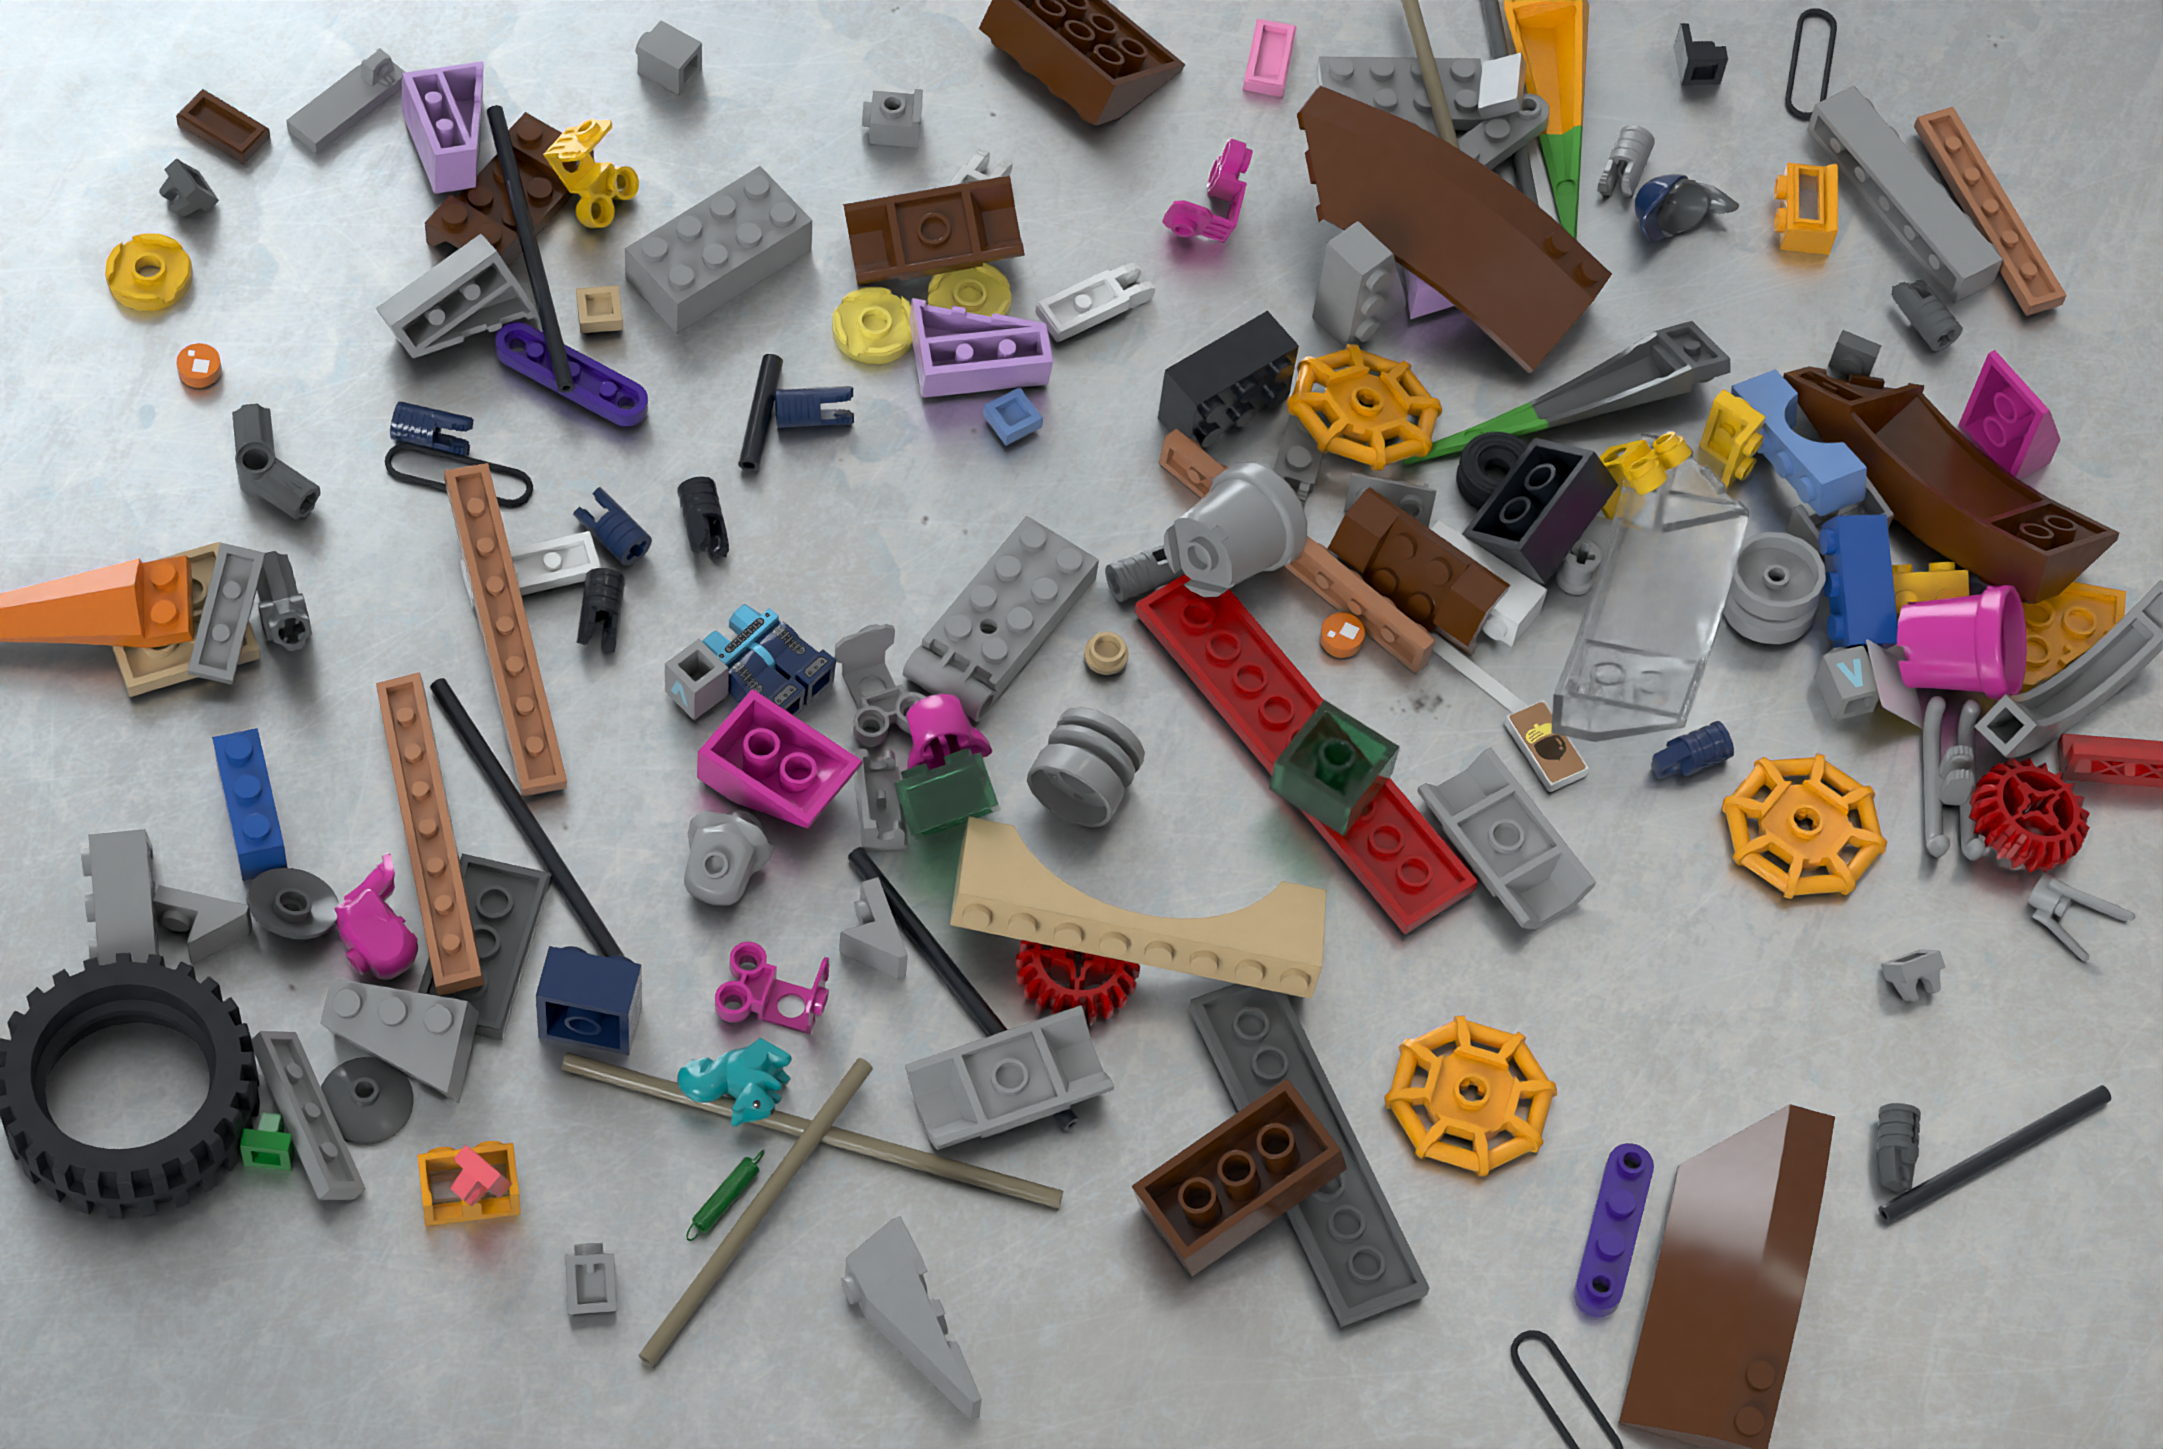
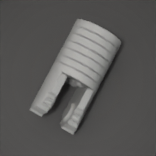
(1627, 160)

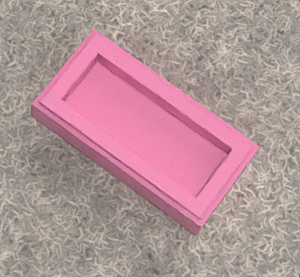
(1269, 58)

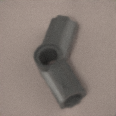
(275, 480)
(280, 605)

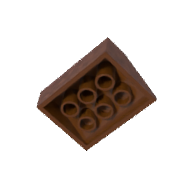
(1082, 52)

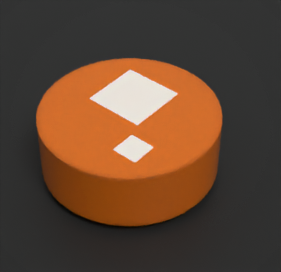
(199, 365)
(1342, 635)

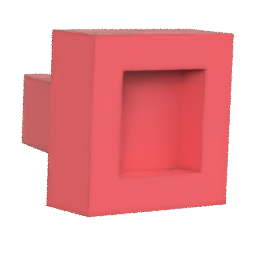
(477, 1178)

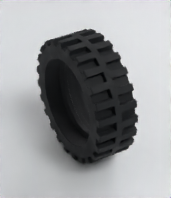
(112, 997)

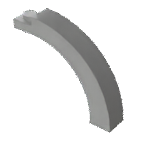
(2041, 715)

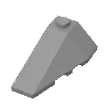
(892, 1294)

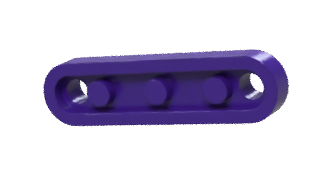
(595, 384)
(1613, 1230)

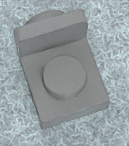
(590, 1279)

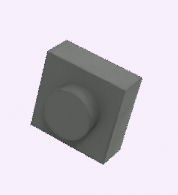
(1854, 354)

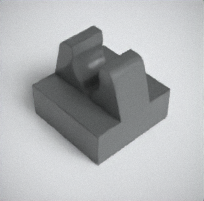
(190, 187)

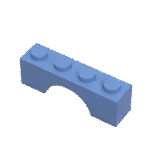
(1821, 473)

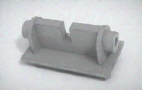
(1411, 498)

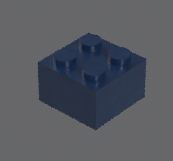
(589, 999)

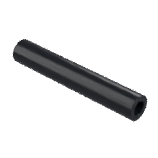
(760, 413)

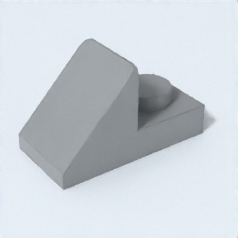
(212, 920)
(877, 938)

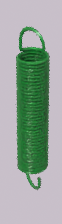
(725, 1194)

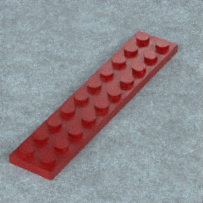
(1266, 706)

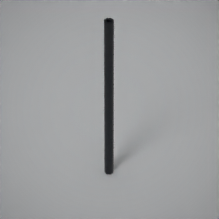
(530, 249)
(525, 819)
(940, 959)

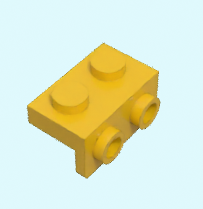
(1733, 435)
(1938, 583)

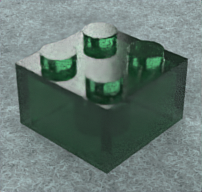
(1334, 767)
(946, 794)

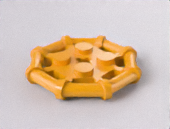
(1362, 423)
(1796, 846)
(1467, 1119)

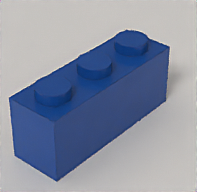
(1859, 581)
(249, 803)

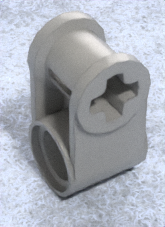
(1580, 566)

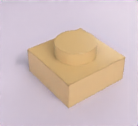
(599, 309)

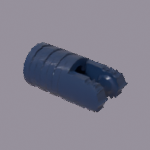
(802, 406)
(424, 425)
(616, 530)

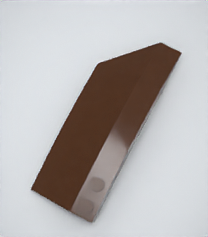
(1450, 223)
(1950, 488)
(1731, 1284)

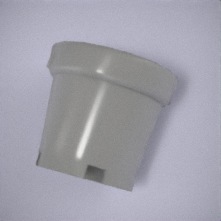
(1237, 530)

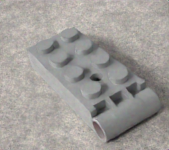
(1002, 617)

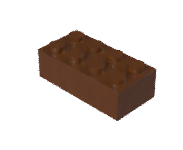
(1239, 1177)

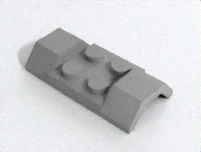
(1508, 842)
(1007, 1079)

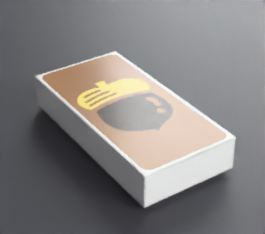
(1548, 753)

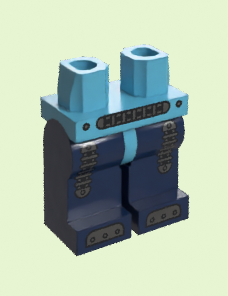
(771, 660)

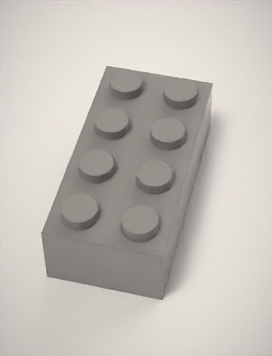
(718, 249)

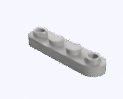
(1504, 135)

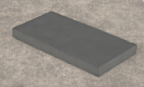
(505, 916)

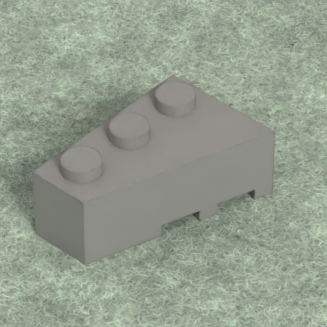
(407, 1029)

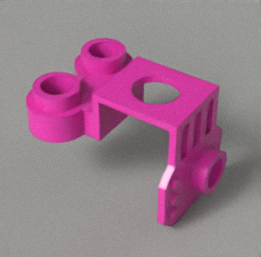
(1192, 219)
(761, 991)

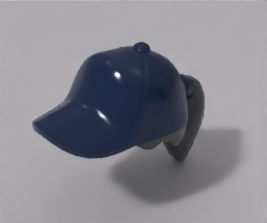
(1677, 204)

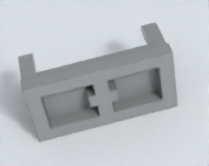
(878, 804)

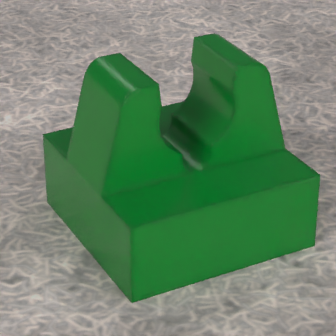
(268, 1145)

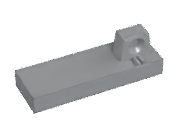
(346, 101)
(226, 613)

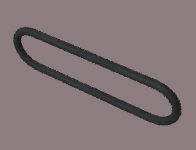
(1826, 14)
(509, 502)
(1514, 1354)

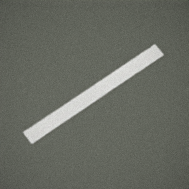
(1476, 674)

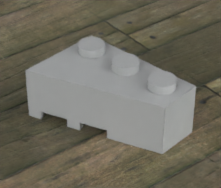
(1357, 286)
(455, 300)
(121, 895)

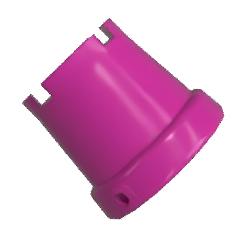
(1965, 643)

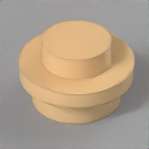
(1106, 653)

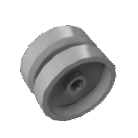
(1775, 588)

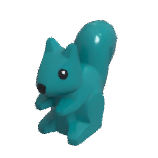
(744, 1073)

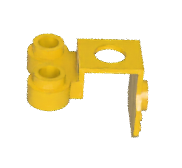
(591, 180)
(1643, 466)

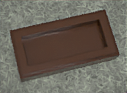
(223, 126)

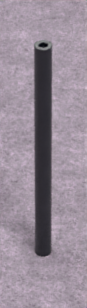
(1994, 1154)

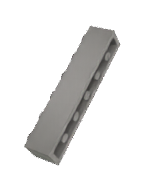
(1904, 194)

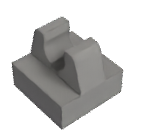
(1908, 968)

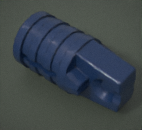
(1694, 751)

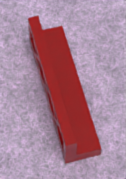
(2111, 760)

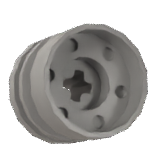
(1085, 767)

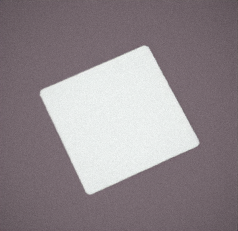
(1891, 689)

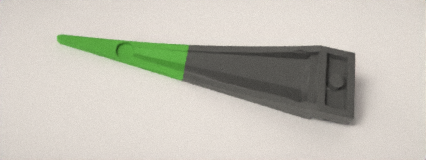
(1647, 371)

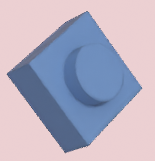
(1012, 416)

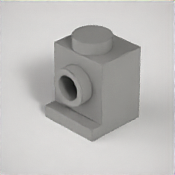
(894, 118)

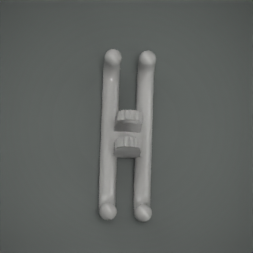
(1951, 779)

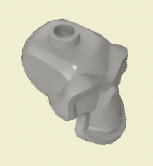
(724, 855)

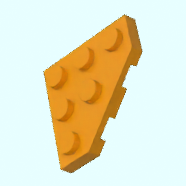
(2067, 627)

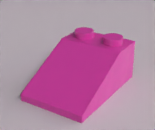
(2009, 420)
(774, 762)

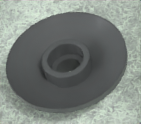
(292, 903)
(370, 1118)

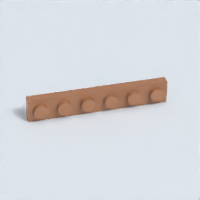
(1990, 210)

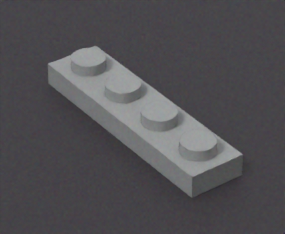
(307, 1115)

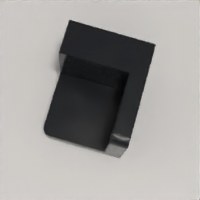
(1698, 60)

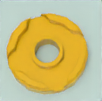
(154, 291)

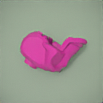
(941, 728)
(372, 930)

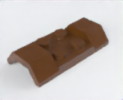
(933, 230)
(1417, 569)

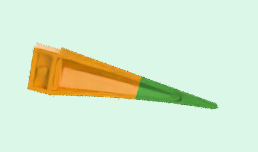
(1555, 54)

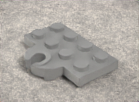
(1399, 88)

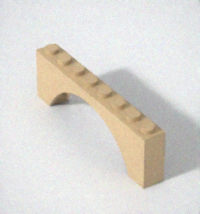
(1013, 895)

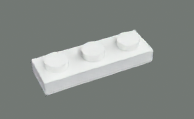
(550, 563)

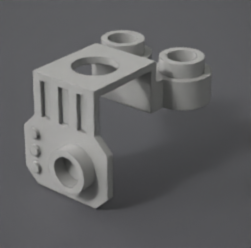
(863, 658)

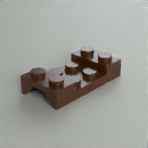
(487, 206)

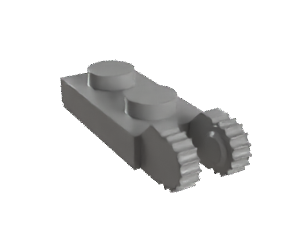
(1299, 458)

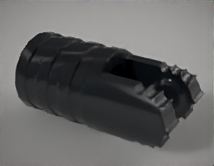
(703, 516)
(601, 606)

